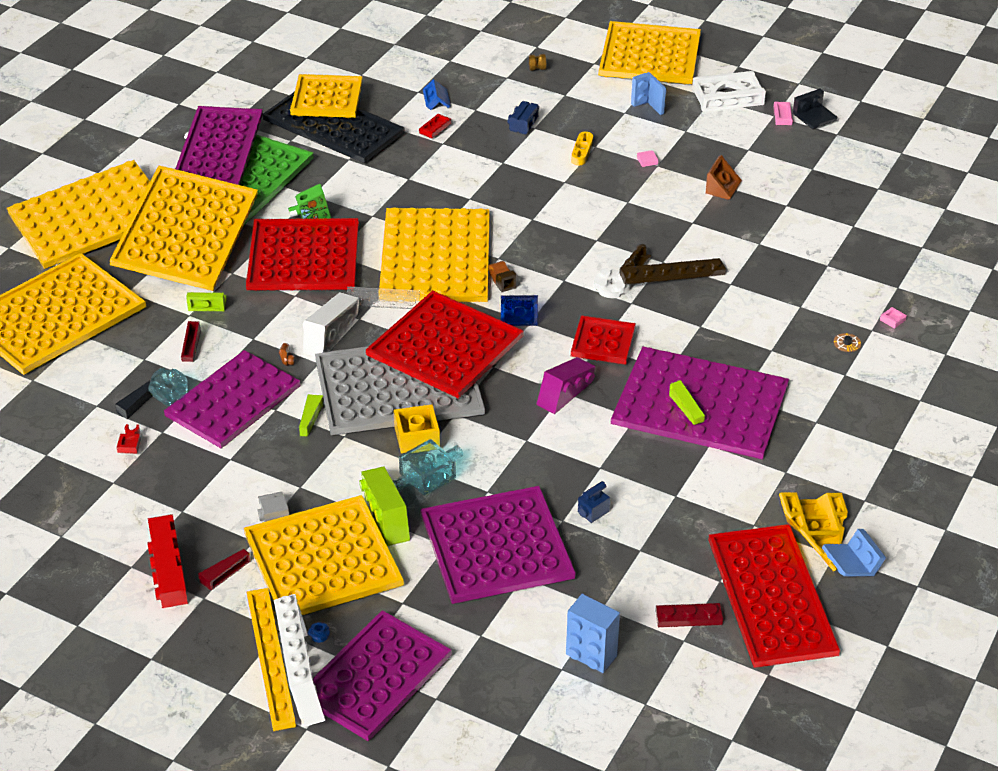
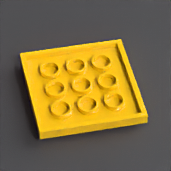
(326, 95)

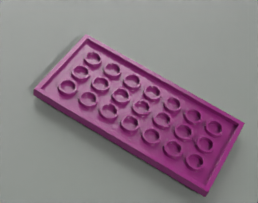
(220, 142)

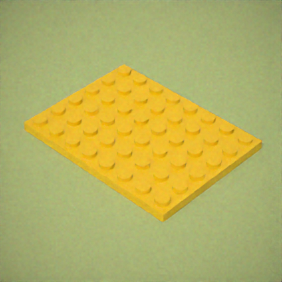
(80, 213)
(184, 228)
(437, 252)
(60, 311)

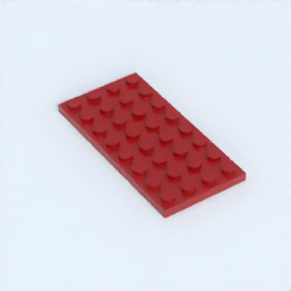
(773, 596)

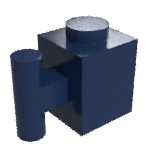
(594, 503)

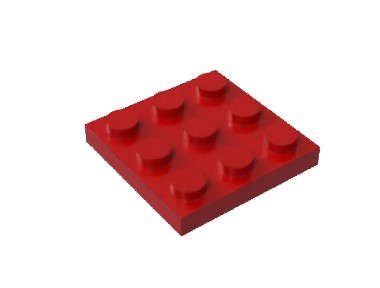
(603, 340)

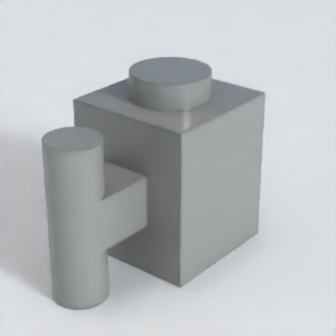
(272, 506)

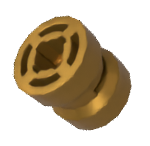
(535, 64)

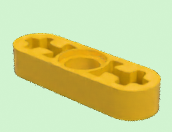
(583, 153)

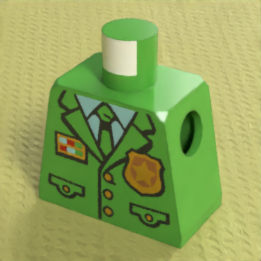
(310, 204)

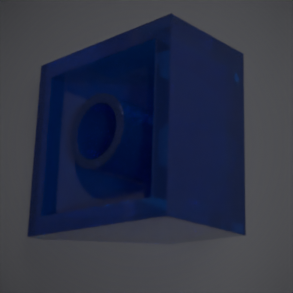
(519, 310)

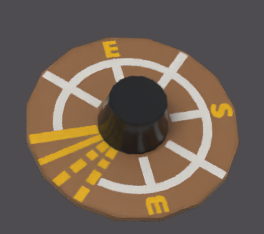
(847, 342)

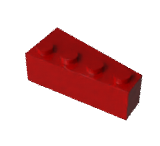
(166, 561)

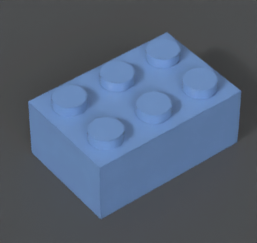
(592, 633)

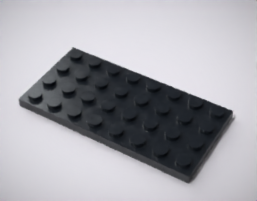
(355, 136)

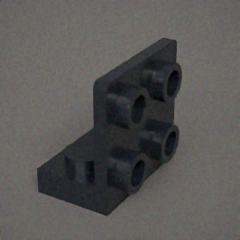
(810, 110)

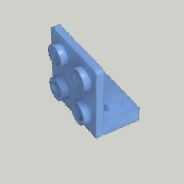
(648, 90)
(857, 557)

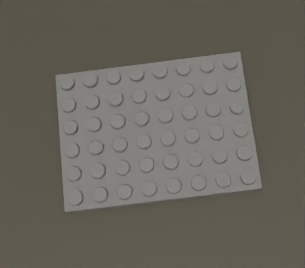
(364, 393)

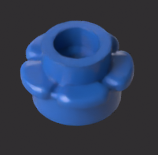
(319, 632)

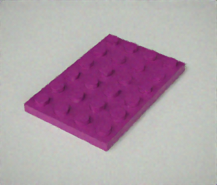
(232, 399)
(377, 674)

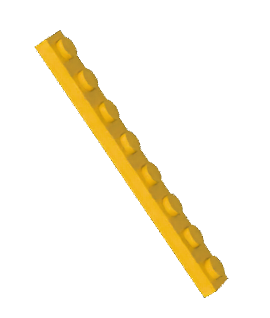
(271, 660)

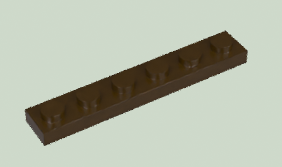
(672, 271)

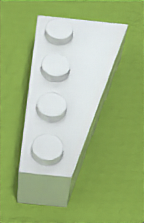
(329, 323)

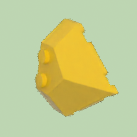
(816, 519)

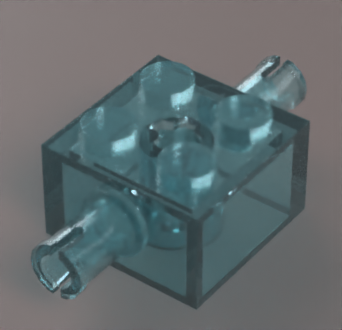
(427, 467)

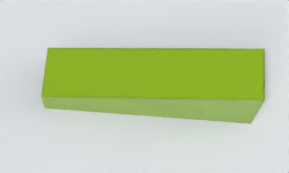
(685, 402)
(310, 413)

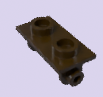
(638, 257)

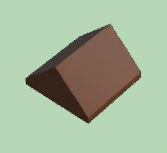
(722, 179)

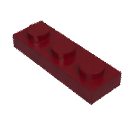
(689, 615)

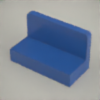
(435, 93)

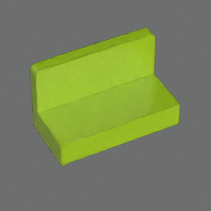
(206, 301)

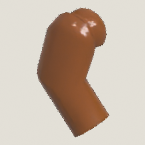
(283, 352)

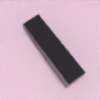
(131, 403)

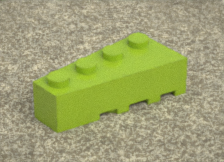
(386, 505)

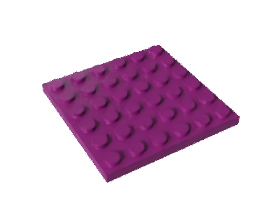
(496, 544)

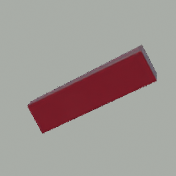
(191, 341)
(224, 569)

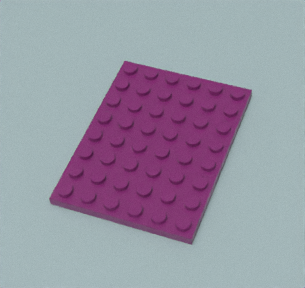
(736, 402)

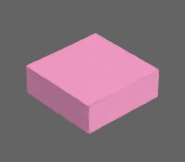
(647, 158)
(893, 317)

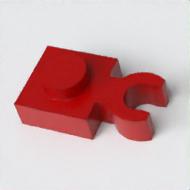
(129, 441)

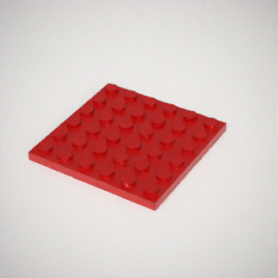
(303, 254)
(445, 343)

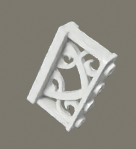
(711, 99)

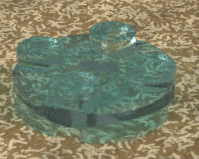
(161, 392)

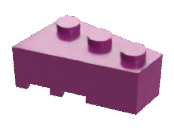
(564, 383)

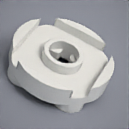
(603, 280)

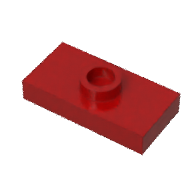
(435, 126)

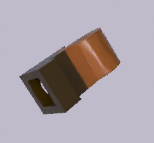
(500, 273)

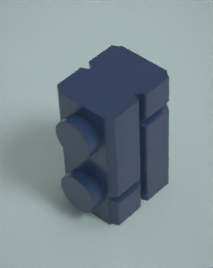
(523, 117)

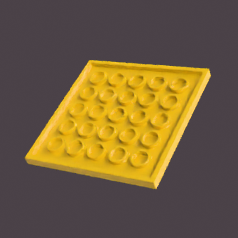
(643, 48)
(324, 555)

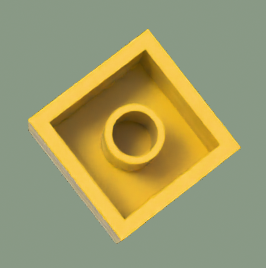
(415, 426)

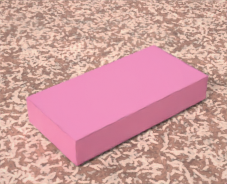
(782, 113)

